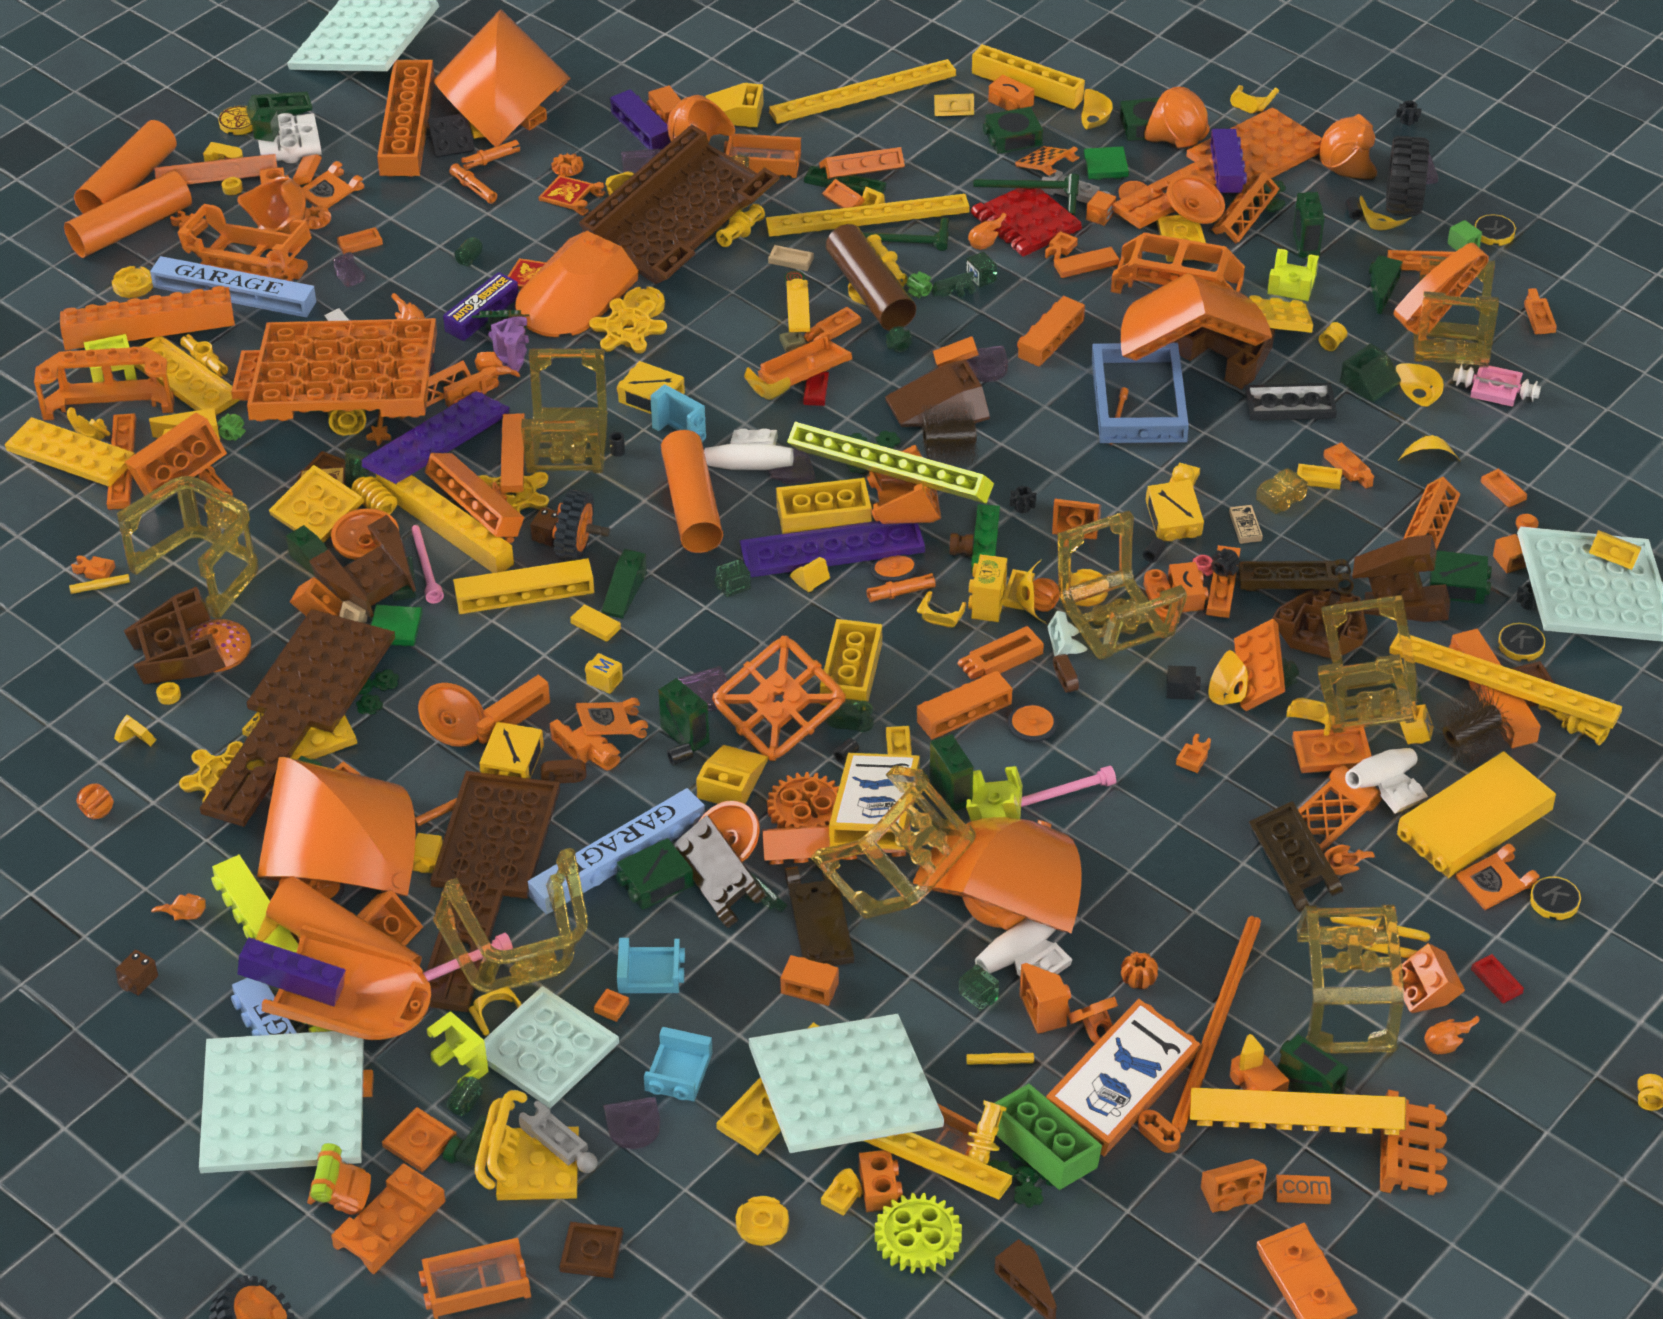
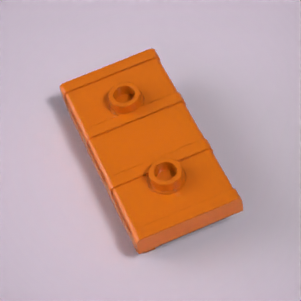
(804, 362)
(1305, 1275)

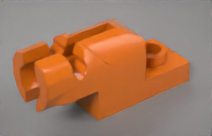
(584, 746)

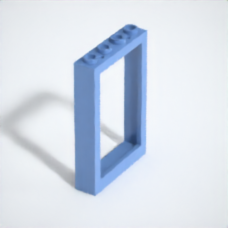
(1139, 429)

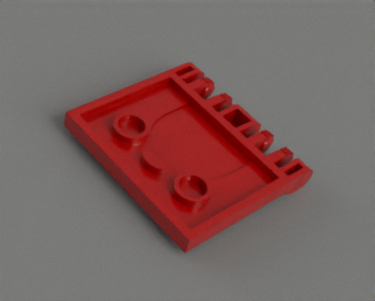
(1030, 218)

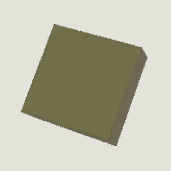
(792, 340)

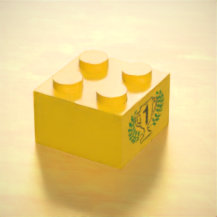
(988, 588)

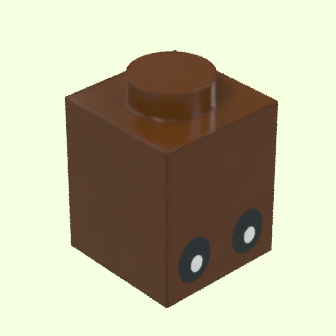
(543, 526)
(136, 972)

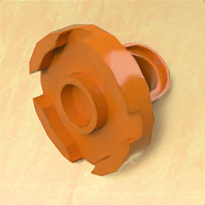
(1094, 1015)

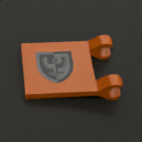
(330, 189)
(611, 718)
(1493, 880)

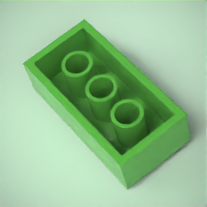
(1047, 1137)

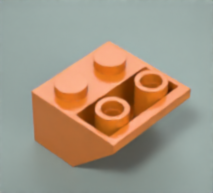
(1429, 980)
(1234, 1185)

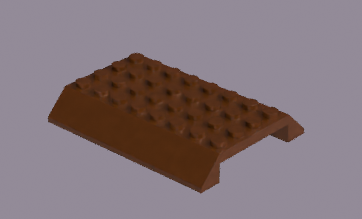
(676, 203)

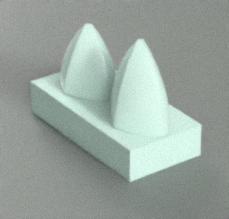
(1060, 636)

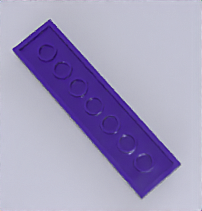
(436, 435)
(834, 544)

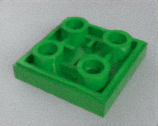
(1106, 163)
(401, 620)

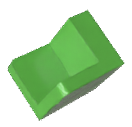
(1463, 234)

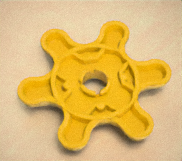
(626, 316)
(529, 497)
(212, 769)

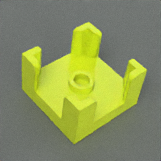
(1291, 279)
(112, 342)
(997, 797)
(459, 1042)

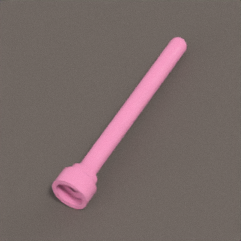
(433, 591)
(1105, 776)
(501, 942)

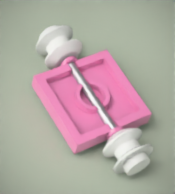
(1496, 384)

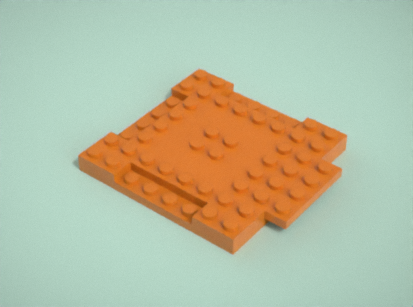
(338, 368)

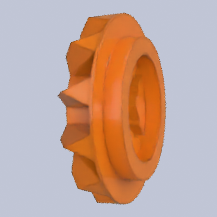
(562, 166)
(314, 222)

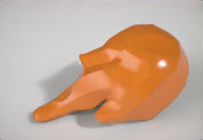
(982, 235)
(407, 311)
(490, 359)
(1344, 862)
(184, 907)
(1443, 1036)

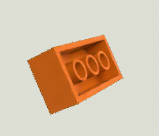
(178, 453)

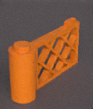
(1362, 798)

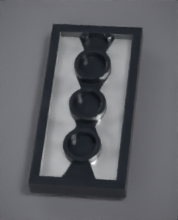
(1290, 401)

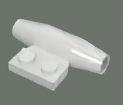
(750, 452)
(1388, 772)
(1024, 944)

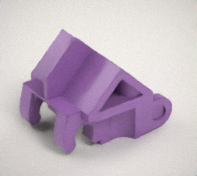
(510, 341)

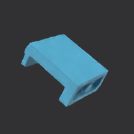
(677, 411)
(649, 968)
(679, 1064)

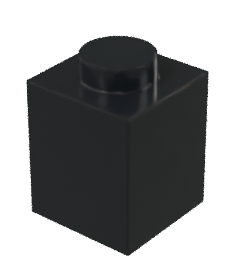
(1182, 682)

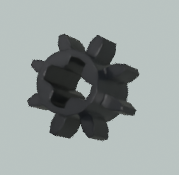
(1408, 112)
(1023, 499)
(1225, 562)
(1526, 597)

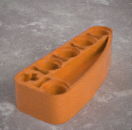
(1449, 277)

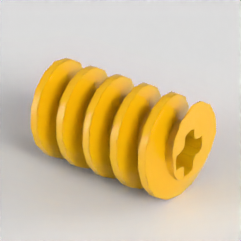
(374, 494)

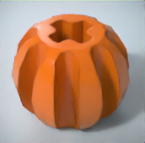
(1045, 594)
(95, 801)
(1139, 970)

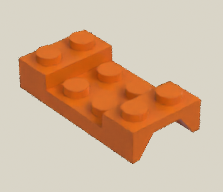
(390, 1218)

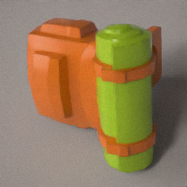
(338, 1182)

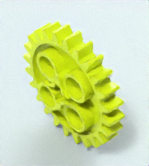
(918, 1233)

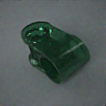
(851, 714)

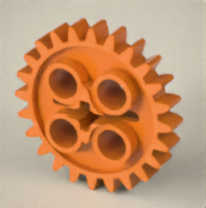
(802, 801)

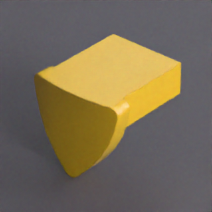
(811, 574)
(130, 728)
(842, 1192)

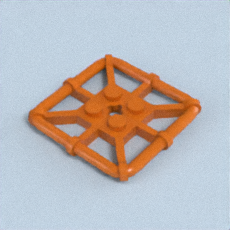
(775, 712)

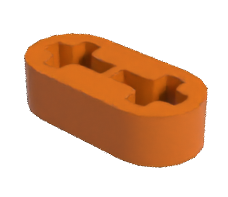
(1157, 1132)

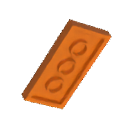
(1262, 657)

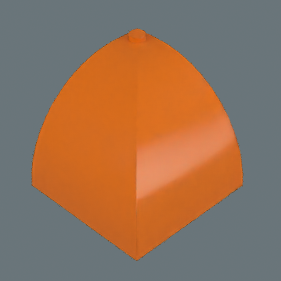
(500, 78)
(1185, 307)
(338, 829)
(1018, 869)

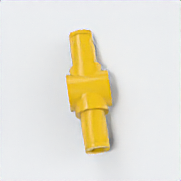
(204, 354)

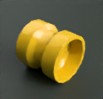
(1332, 336)
(1651, 1092)

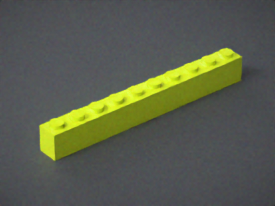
(891, 462)
(250, 905)

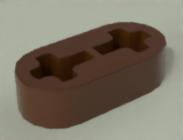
(1065, 673)
(564, 771)

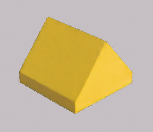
(872, 197)
(1251, 1054)

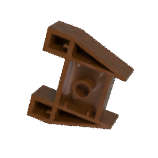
(1243, 358)
(1395, 572)
(371, 575)
(168, 644)

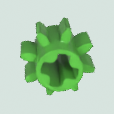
(919, 284)
(231, 427)

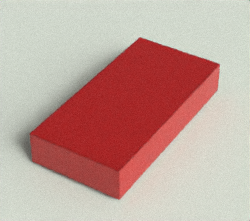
(816, 389)
(1497, 978)

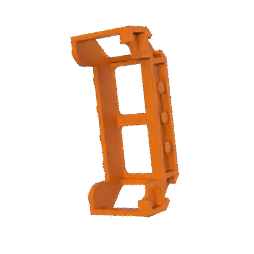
(262, 239)
(1162, 273)
(109, 389)

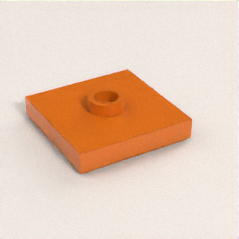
(419, 1139)

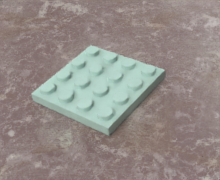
(547, 1046)

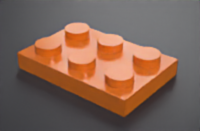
(1324, 753)

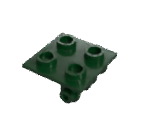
(497, 316)

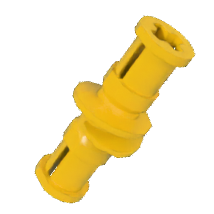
(740, 225)
(888, 257)
(1573, 724)
(986, 1133)

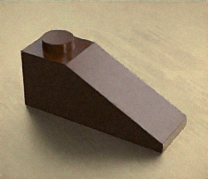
(1023, 1272)

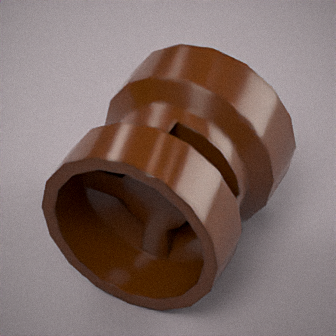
(961, 544)

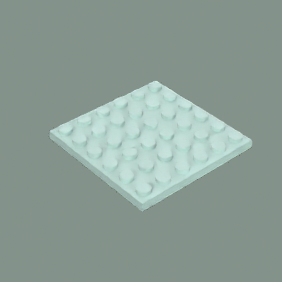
(363, 35)
(1588, 592)
(845, 1083)
(281, 1100)

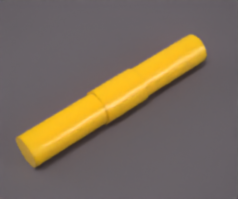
(99, 584)
(1000, 1058)

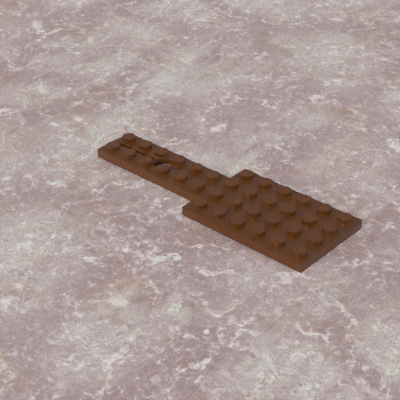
(303, 689)
(493, 854)

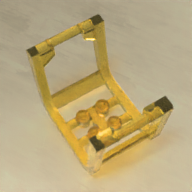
(1456, 351)
(569, 426)
(233, 519)
(1121, 612)
(1383, 671)
(932, 830)
(1356, 938)
(531, 961)

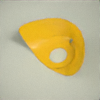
(1095, 105)
(1371, 218)
(1420, 377)
(765, 390)
(1428, 442)
(1022, 588)
(1225, 678)

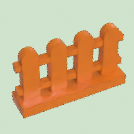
(1392, 1153)

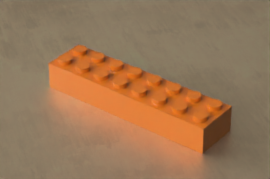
(406, 118)
(148, 317)

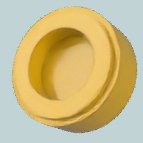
(232, 186)
(168, 693)

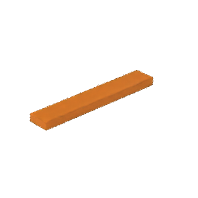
(220, 169)
(123, 437)
(512, 454)

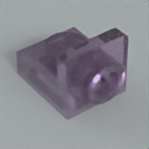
(347, 270)

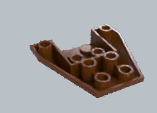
(943, 385)
(1303, 625)

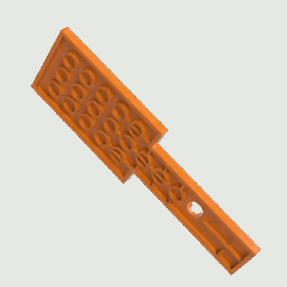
(1268, 142)

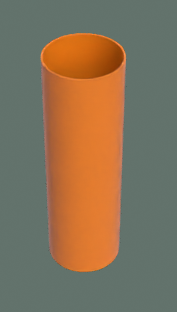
(127, 166)
(127, 214)
(691, 491)
(301, 905)

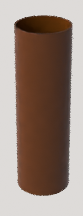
(870, 277)

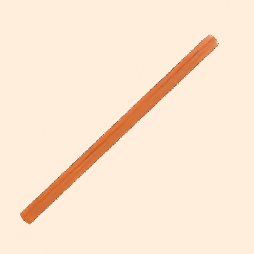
(1216, 1021)

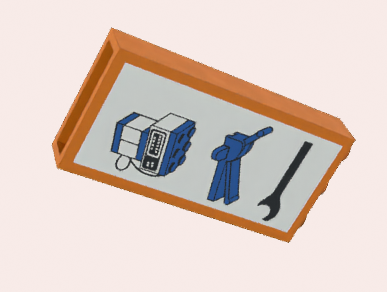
(1124, 1074)

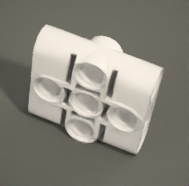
(295, 139)

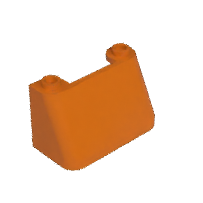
(903, 500)

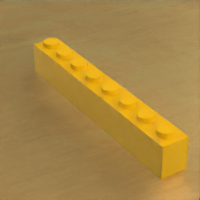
(451, 523)
(1298, 1108)

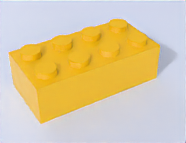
(823, 505)
(853, 658)

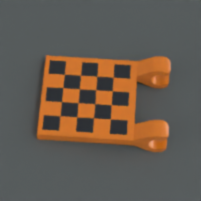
(1045, 157)

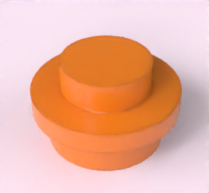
(1527, 520)

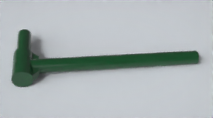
(1070, 186)
(939, 240)

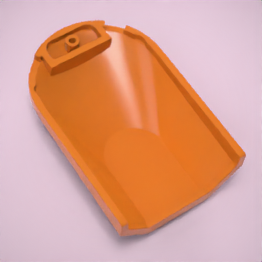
(576, 285)
(380, 992)

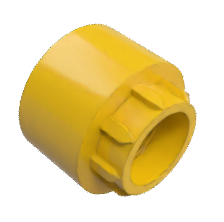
(347, 422)

